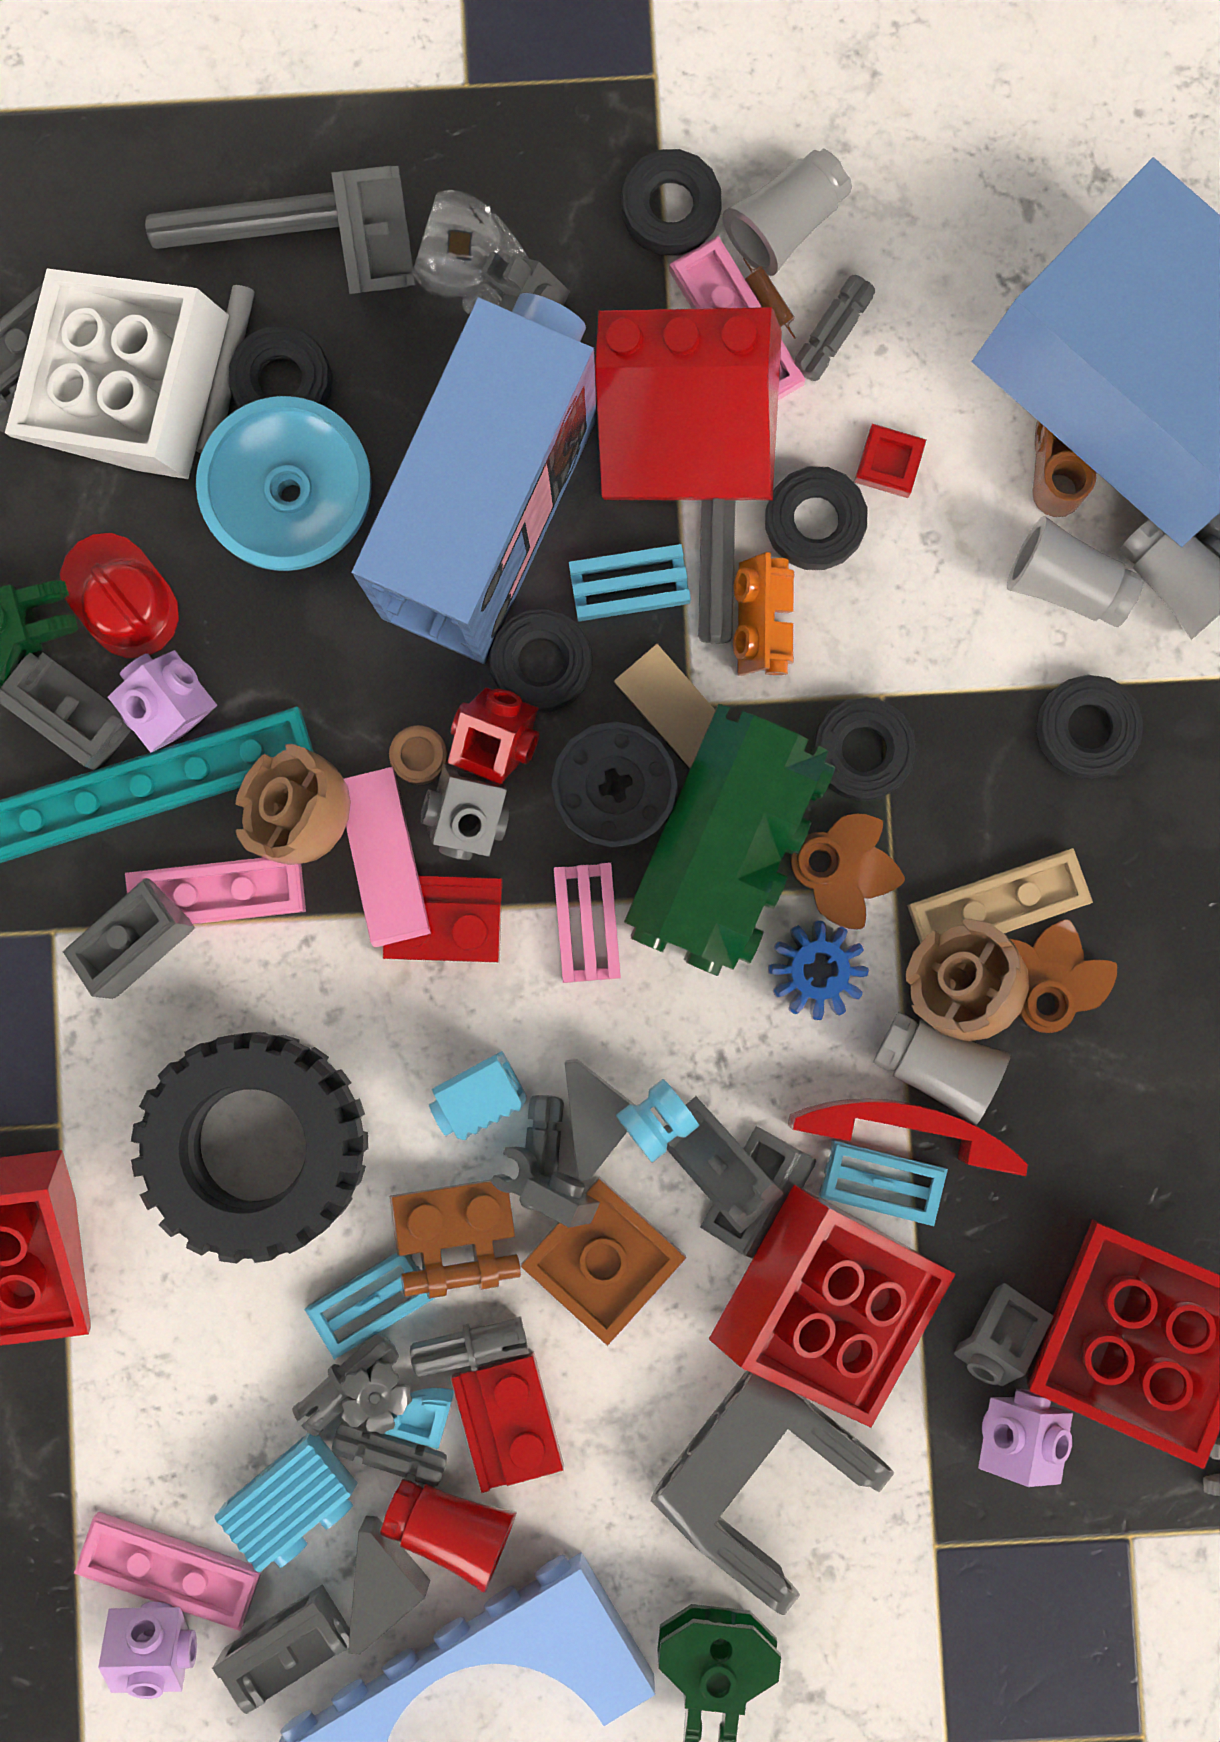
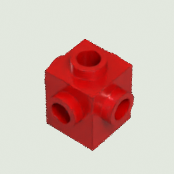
(493, 734)

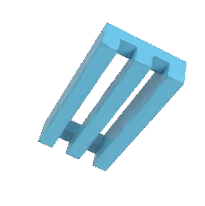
(626, 561)
(834, 1171)
(327, 1328)

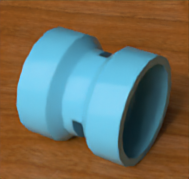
(647, 1129)

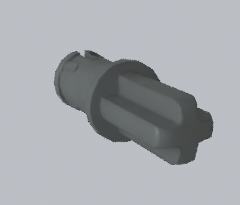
(469, 1347)
(329, 1395)

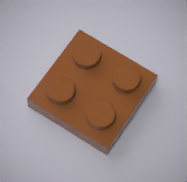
(604, 1267)

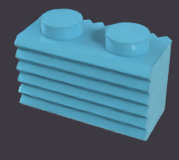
(477, 1097)
(287, 1502)

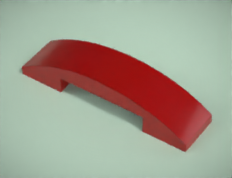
(977, 1147)

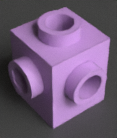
(161, 699)
(1025, 1439)
(146, 1650)

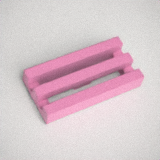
(591, 971)

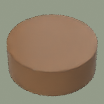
(418, 755)

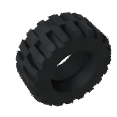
(174, 1163)

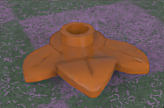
(854, 870)
(1059, 969)

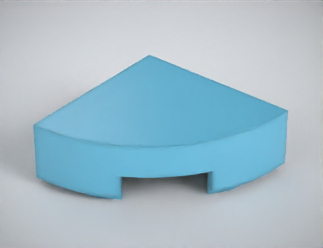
(424, 1417)

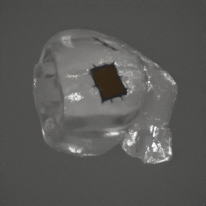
(457, 245)

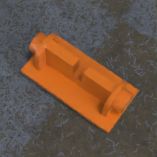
(761, 589)

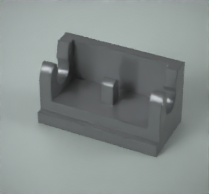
(373, 229)
(64, 710)
(723, 1169)
(282, 1649)

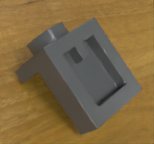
(1004, 1337)

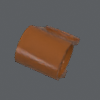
(1057, 459)

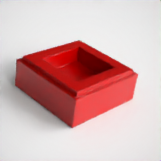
(890, 460)

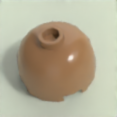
(292, 806)
(968, 981)

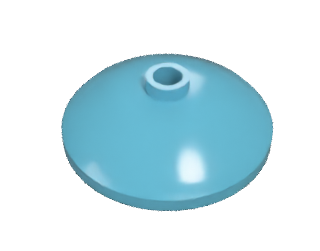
(262, 453)

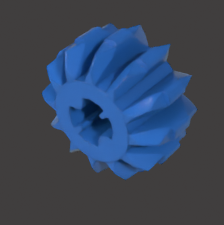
(830, 986)

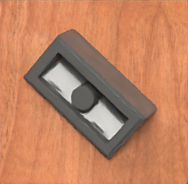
(127, 940)
(785, 1167)

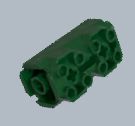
(727, 841)

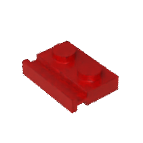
(461, 919)
(507, 1422)

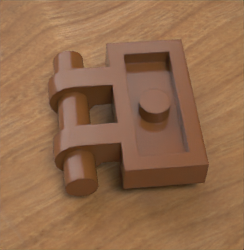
(448, 1219)

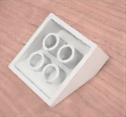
(118, 371)

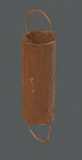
(769, 296)

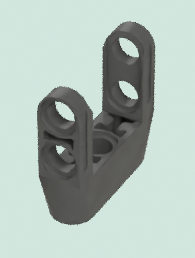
(727, 1456)

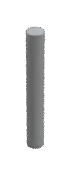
(220, 393)

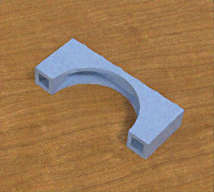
(552, 1626)

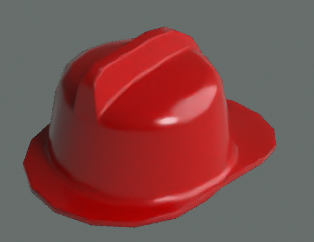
(119, 595)

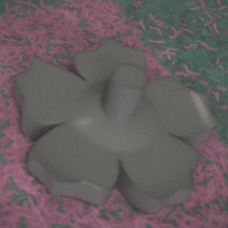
(374, 1397)

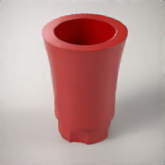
(449, 1530)

